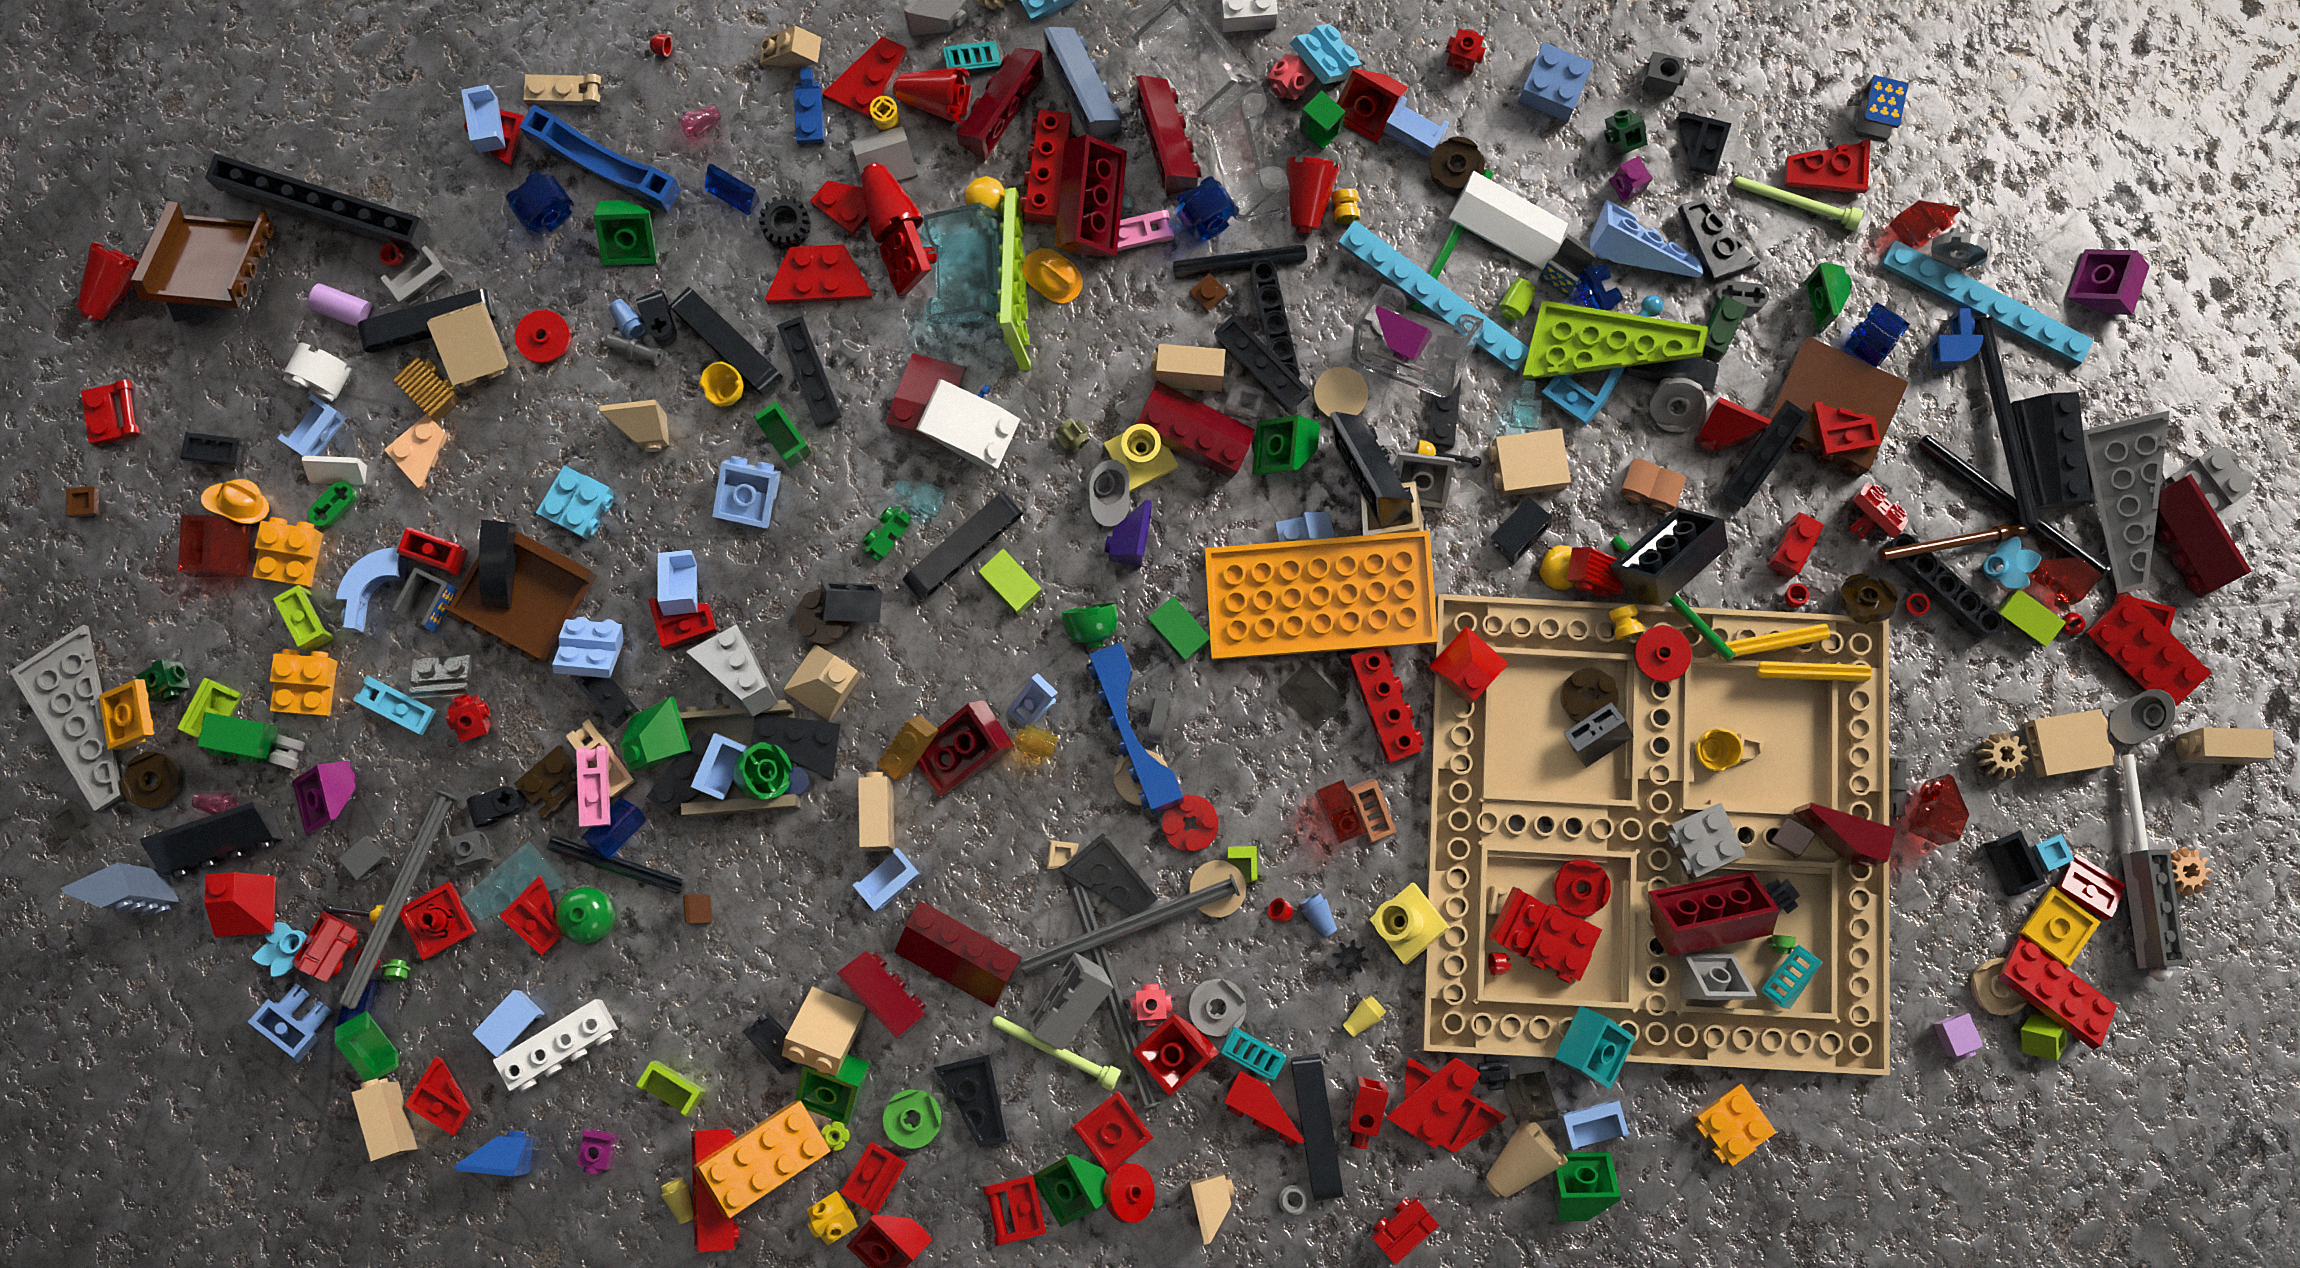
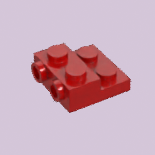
(1563, 944)

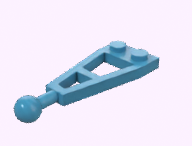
(1577, 400)

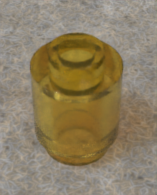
(1036, 741)

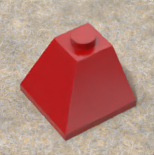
(1370, 101)
(1729, 426)
(1468, 665)
(240, 903)
(1175, 1053)
(889, 1242)

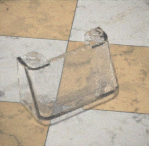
(1194, 57)
(1254, 189)
(1439, 363)

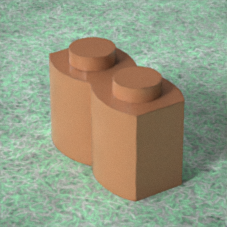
(1652, 485)

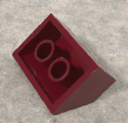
(883, 993)

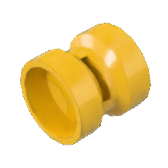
(886, 118)
(1345, 206)
(1626, 622)

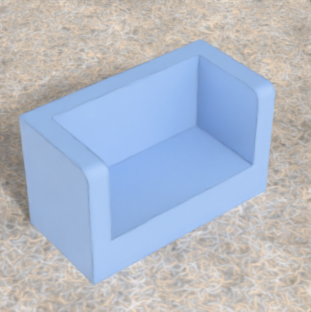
(483, 118)
(1414, 129)
(314, 429)
(677, 582)
(717, 765)
(887, 880)
(507, 1022)
(1593, 1124)

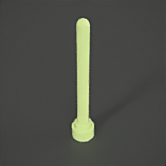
(1847, 217)
(1106, 1076)

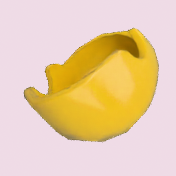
(987, 191)
(722, 384)
(1555, 568)
(1718, 749)

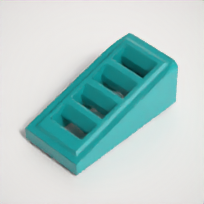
(962, 50)
(1794, 992)
(1275, 1058)

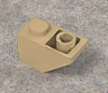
(790, 48)

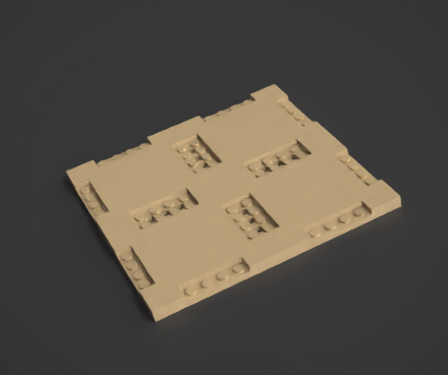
(1514, 760)

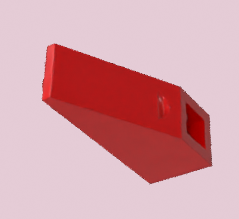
(1256, 1100)

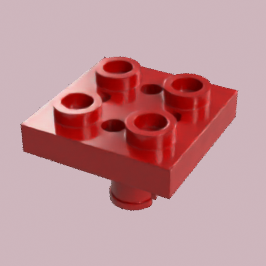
(906, 257)
(1877, 512)
(434, 919)

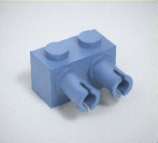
(279, 1027)

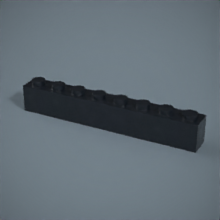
(317, 203)

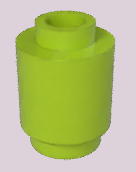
(1517, 299)

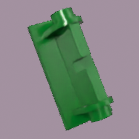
(877, 539)

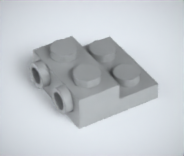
(2217, 477)
(1705, 841)

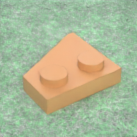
(418, 449)

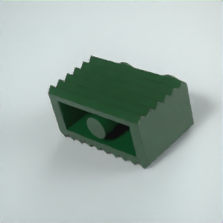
(1722, 327)

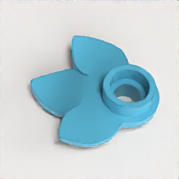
(2015, 563)
(278, 950)

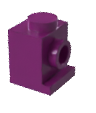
(1630, 179)
(605, 1143)

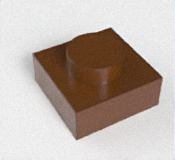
(1208, 293)
(82, 502)

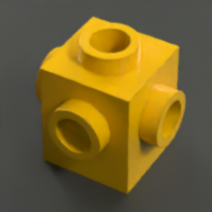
(831, 1218)

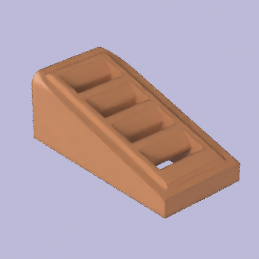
(1371, 784)

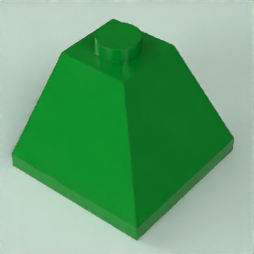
(624, 233)
(1827, 292)
(1284, 444)
(654, 737)
(830, 1094)
(1585, 1186)
(1072, 1188)

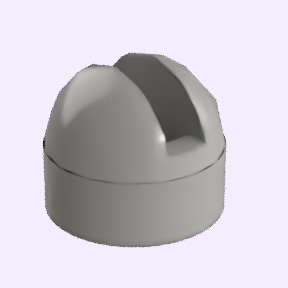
(849, 350)

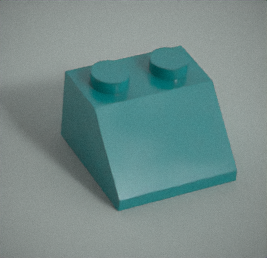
(1595, 1047)

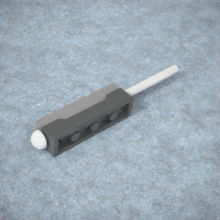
(2151, 894)

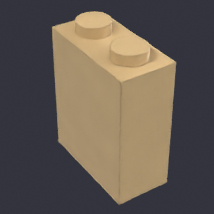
(468, 344)
(1189, 367)
(1530, 462)
(2069, 743)
(2225, 746)
(876, 812)
(823, 1031)
(384, 1119)

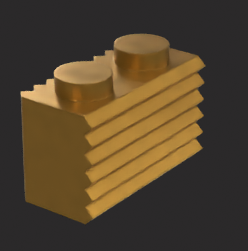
(427, 389)
(907, 747)

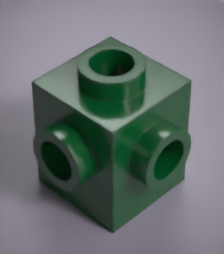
(1625, 131)
(165, 680)

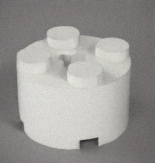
(316, 371)

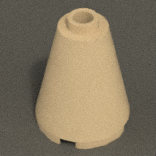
(1524, 1160)

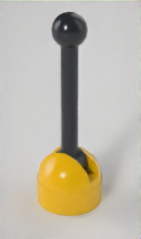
(1427, 448)
(373, 914)

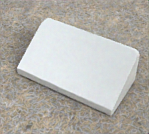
(334, 469)

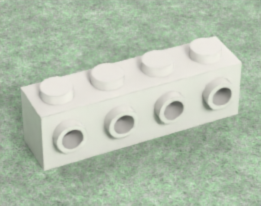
(556, 1045)

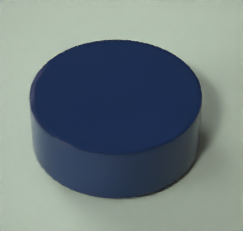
(799, 781)

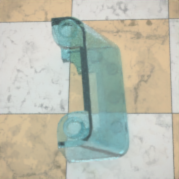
(965, 265)

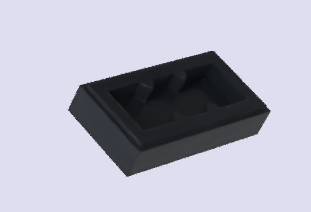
(211, 449)

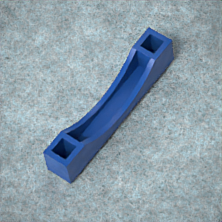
(634, 177)
(1156, 780)

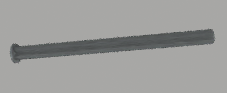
(396, 899)
(1129, 925)
(1115, 1002)

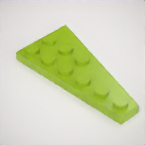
(1013, 291)
(1591, 339)

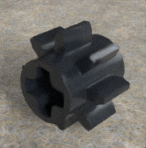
(1783, 895)
(1358, 959)
(1493, 1072)

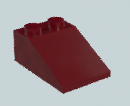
(916, 390)
(963, 747)
(1850, 836)

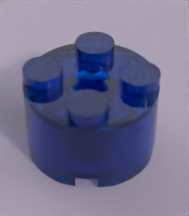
(540, 203)
(1206, 209)
(1877, 335)

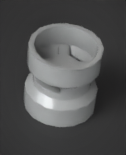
(289, 758)

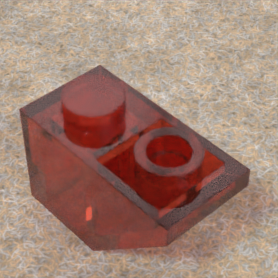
(1921, 220)
(2067, 577)
(1340, 811)

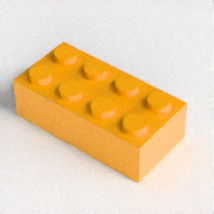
(761, 1158)

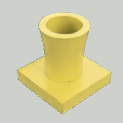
(1142, 466)
(1421, 926)

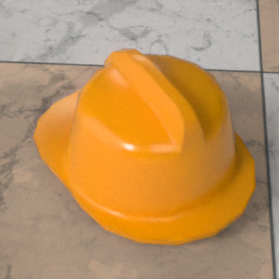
(1052, 275)
(236, 500)

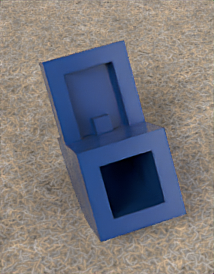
(1960, 346)

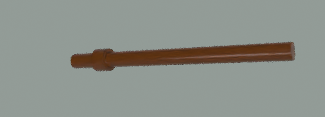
(1998, 534)

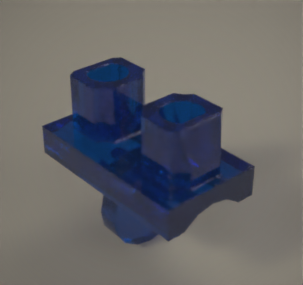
(1592, 290)

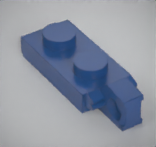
(808, 109)

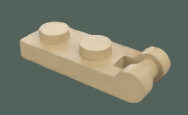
(562, 89)
(618, 775)

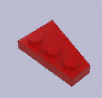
(867, 77)
(1831, 169)
(1435, 1104)

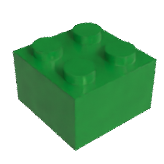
(231, 735)

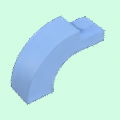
(363, 580)

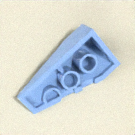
(1627, 242)

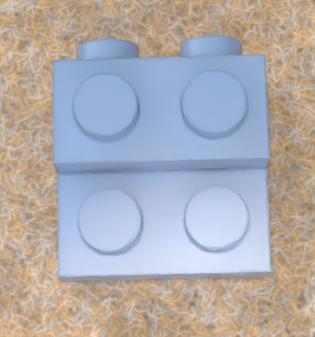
(746, 492)
(588, 647)

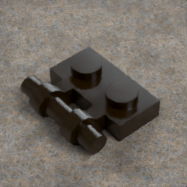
(545, 777)

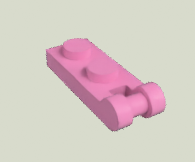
(1137, 230)
(593, 787)

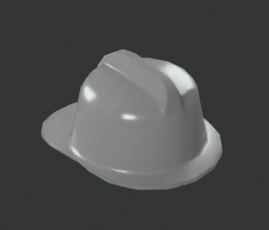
(1108, 492)
(2143, 716)

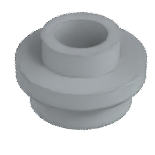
(1300, 1206)

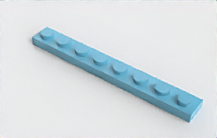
(1430, 293)
(1986, 301)

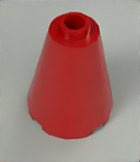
(936, 91)
(1310, 191)
(886, 202)
(104, 281)

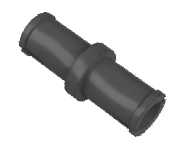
(633, 349)
(1897, 786)

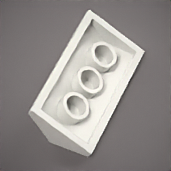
(1508, 221)

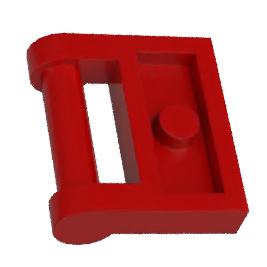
(102, 414)
(1024, 1209)

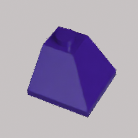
(1130, 537)

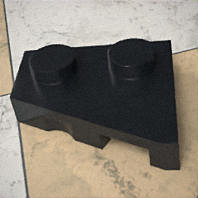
(1703, 141)

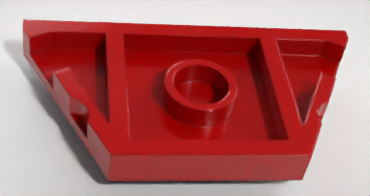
(817, 275)
(1472, 1118)

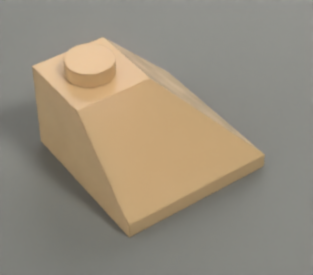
(640, 422)
(1408, 524)
(822, 682)
(1211, 1203)

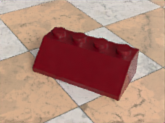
(1000, 102)
(1166, 134)
(1090, 197)
(1196, 429)
(2197, 538)
(1712, 913)
(957, 954)

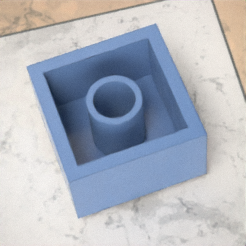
(1555, 82)

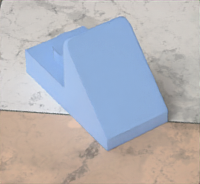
(1309, 527)
(1032, 701)

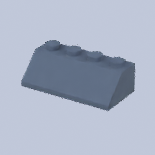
(1081, 81)
(126, 889)

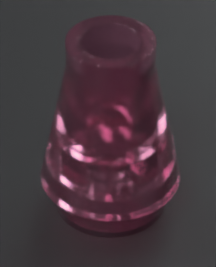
(698, 120)
(214, 801)

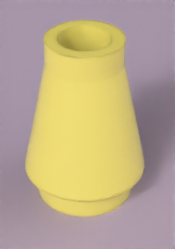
(1364, 1016)
(678, 1199)

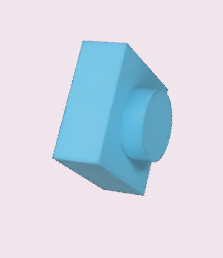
(2053, 853)

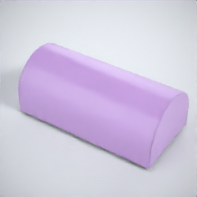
(338, 305)

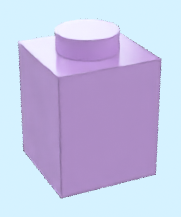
(1958, 1036)

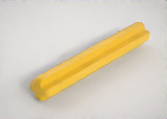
(1779, 640)
(1814, 671)

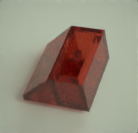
(213, 547)
(1940, 811)

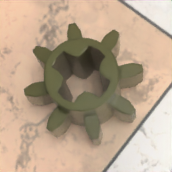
(1072, 435)

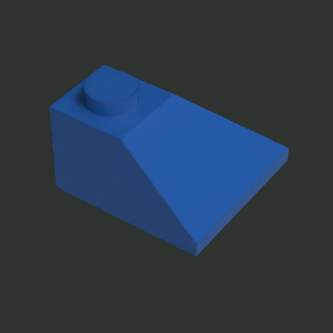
(501, 1156)

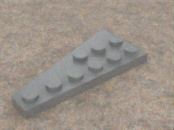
(2126, 480)
(64, 695)

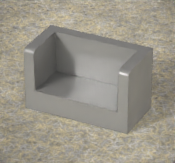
(418, 280)

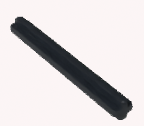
(1238, 260)
(616, 865)

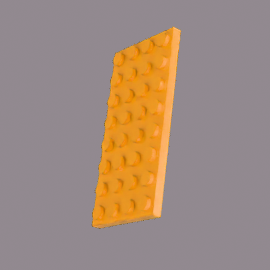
(1321, 595)

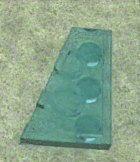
(509, 881)

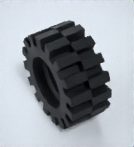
(779, 207)

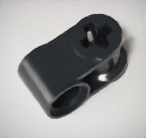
(657, 315)
(491, 806)

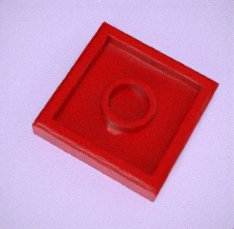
(1112, 1132)

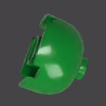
(1091, 623)
(762, 771)
(585, 915)

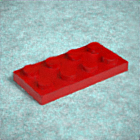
(2147, 650)
(2057, 992)

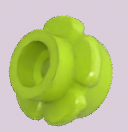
(838, 1128)

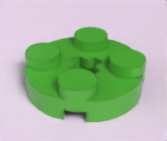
(905, 1134)

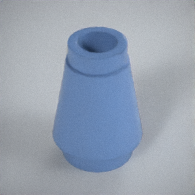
(628, 321)
(1319, 914)

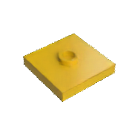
(2059, 926)

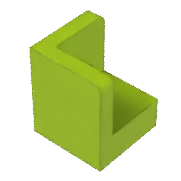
(1246, 861)
(2043, 1037)

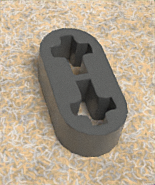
(1744, 289)
(1158, 716)

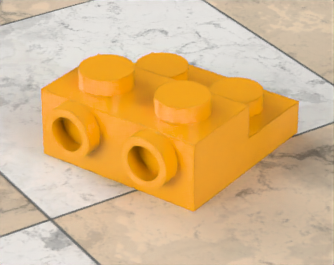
(287, 552)
(302, 683)
(126, 715)
(1733, 1125)

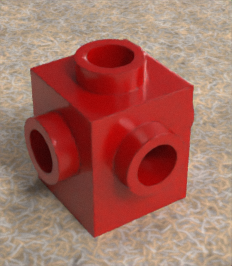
(1465, 50)
(468, 717)

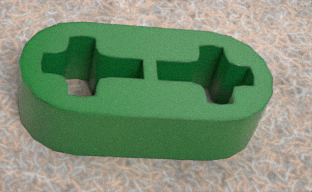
(332, 505)

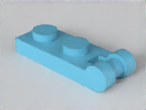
(395, 705)

